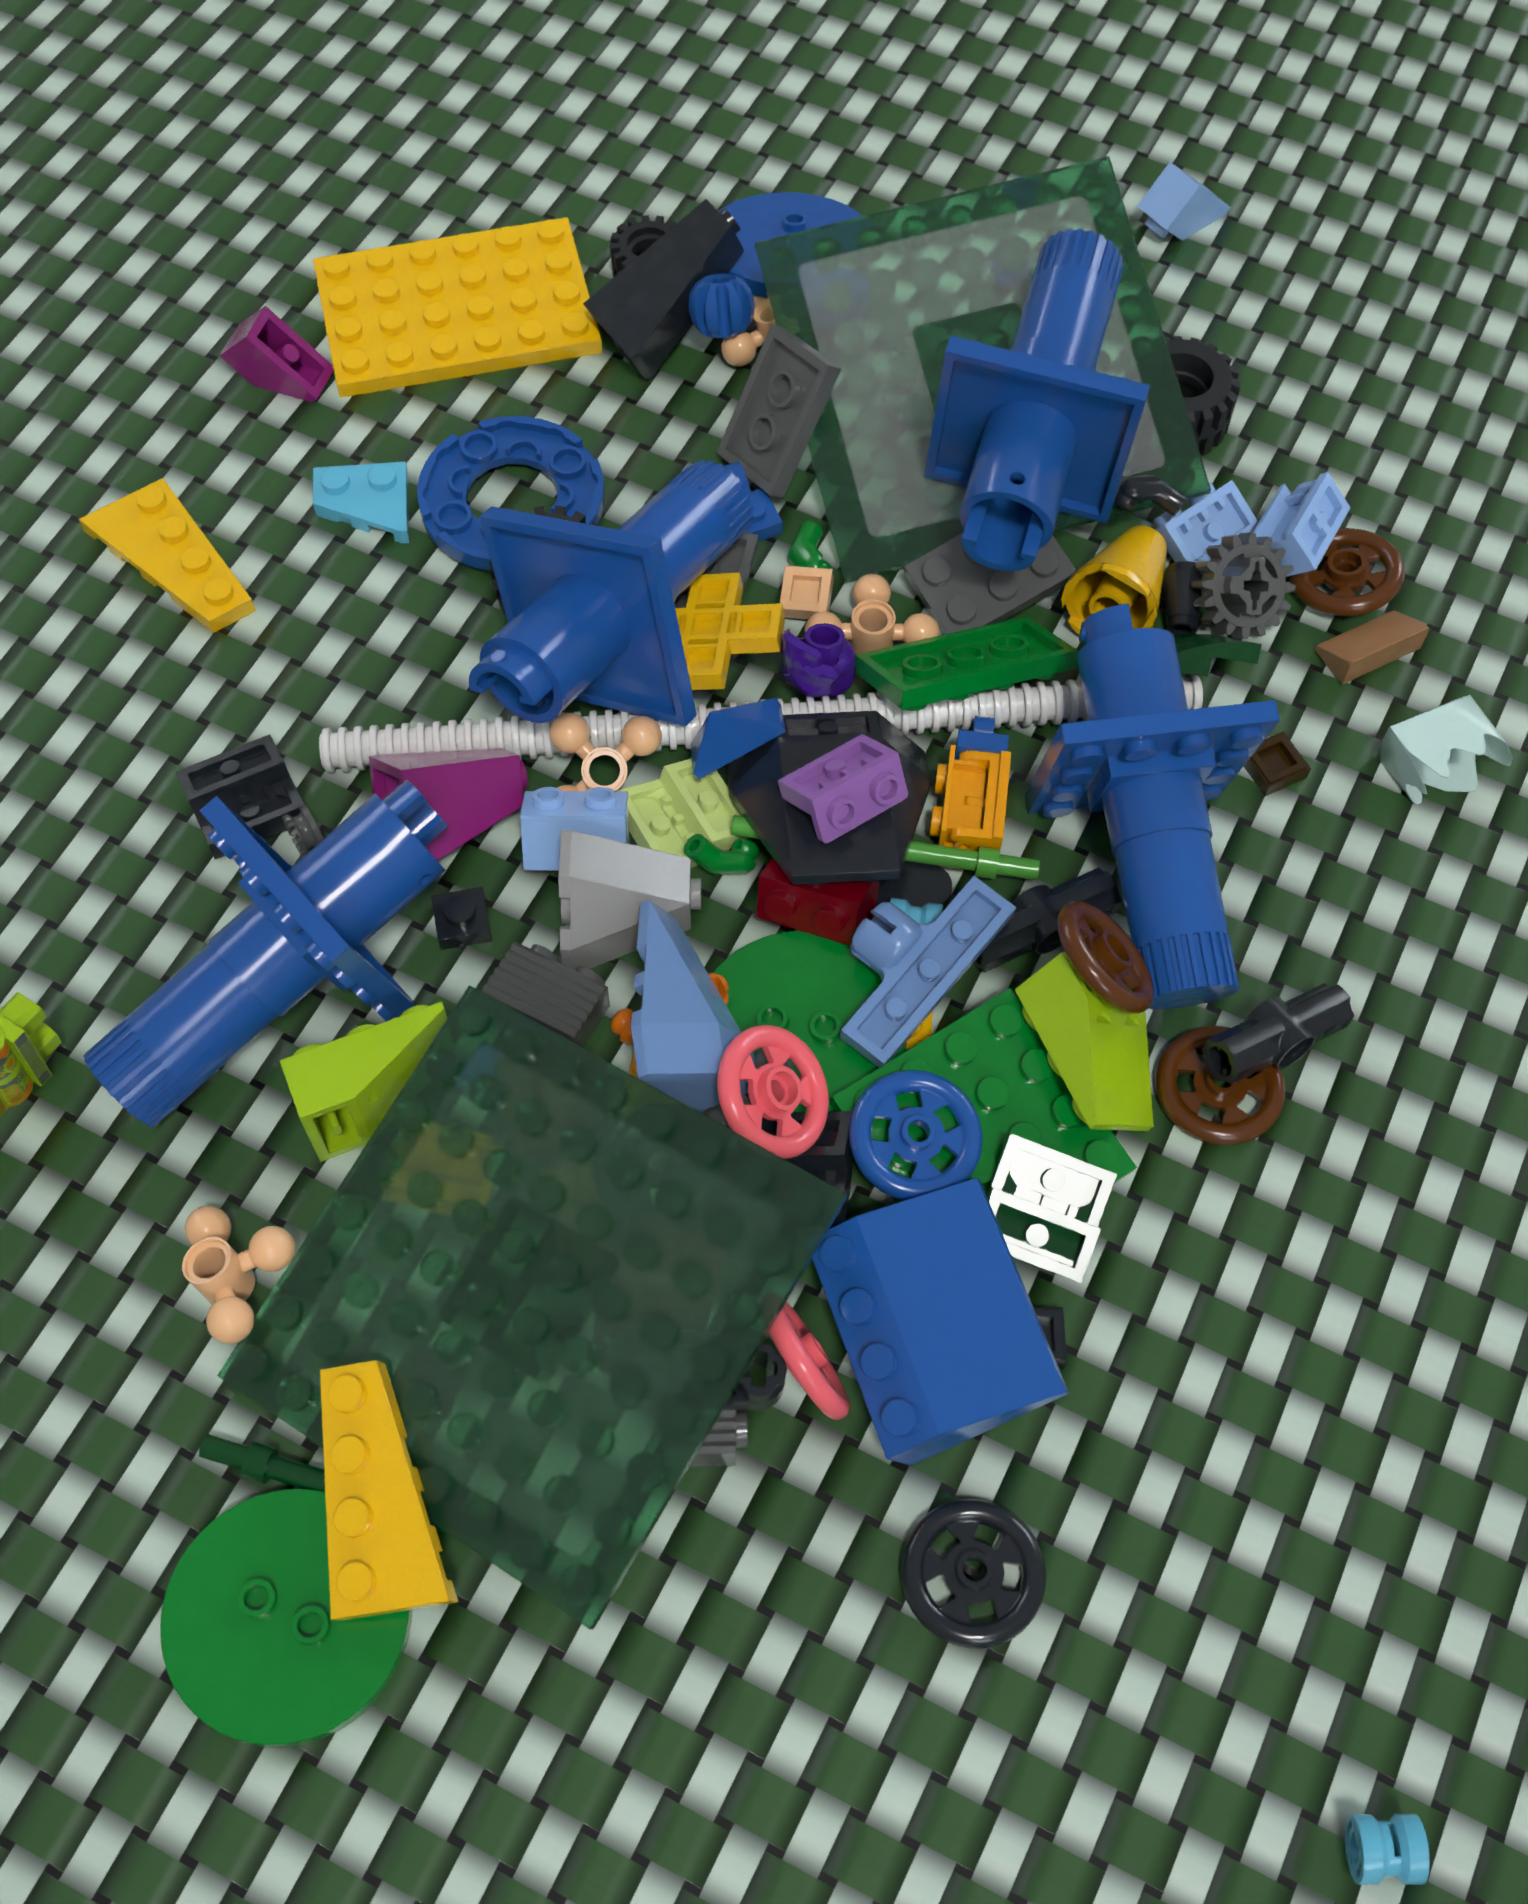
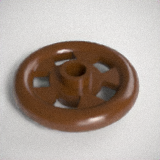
(1349, 571)
(1105, 957)
(1184, 1107)

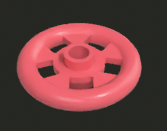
(773, 1090)
(809, 1363)

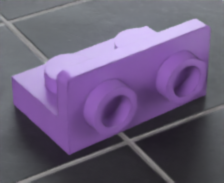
(846, 786)

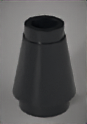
(1179, 597)

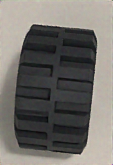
(1207, 387)

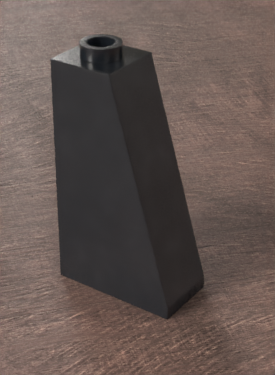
(648, 301)

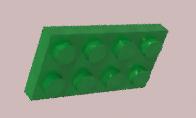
(965, 663)

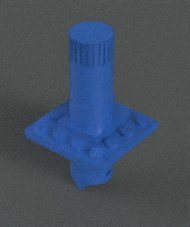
(1036, 421)
(597, 602)
(1151, 775)
(295, 933)

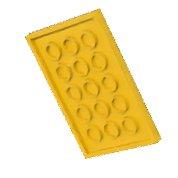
(455, 307)

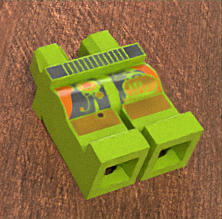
(23, 1049)

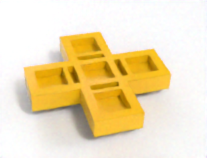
(719, 626)

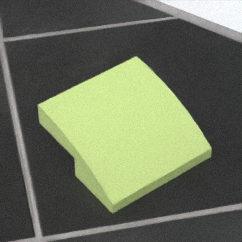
(679, 806)

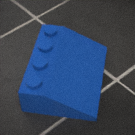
(936, 1321)

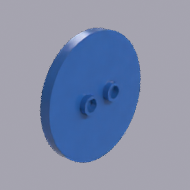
(774, 216)

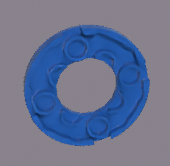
(498, 442)

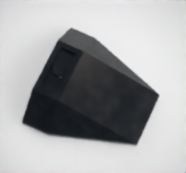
(863, 854)

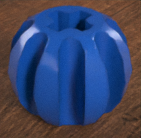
(721, 305)

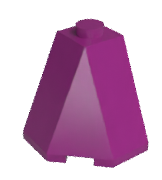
(462, 786)

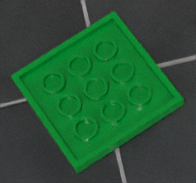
(1009, 1082)

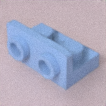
(1205, 522)

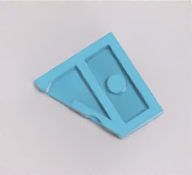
(365, 496)

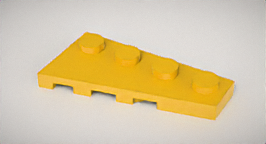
(171, 552)
(377, 1524)

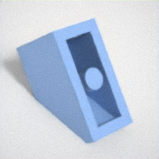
(1180, 204)

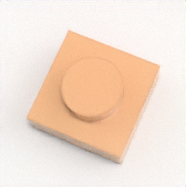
(806, 591)

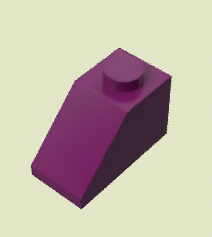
(276, 357)

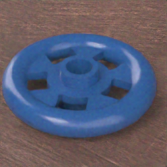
(934, 1093)

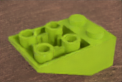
(1091, 1047)
(354, 1080)

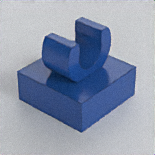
(981, 738)

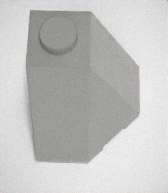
(603, 892)

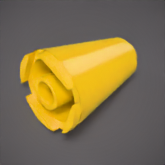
(1120, 574)

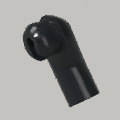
(1151, 489)

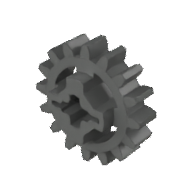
(1236, 562)

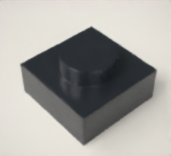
(461, 918)

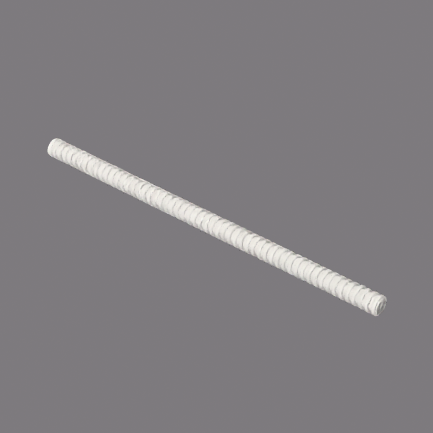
(530, 738)

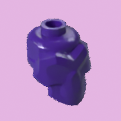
(818, 662)

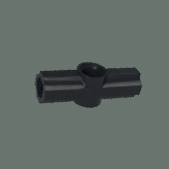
(1036, 917)
(1277, 1033)

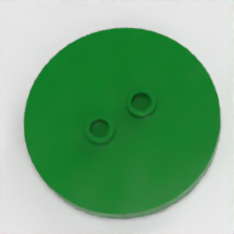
(807, 989)
(255, 1632)

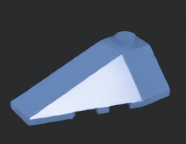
(682, 1015)

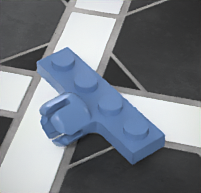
(918, 965)

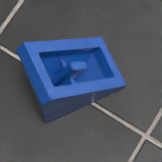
(733, 733)

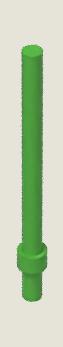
(985, 862)

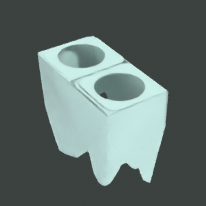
(1441, 748)

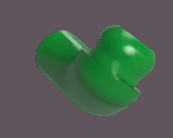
(803, 549)
(722, 862)

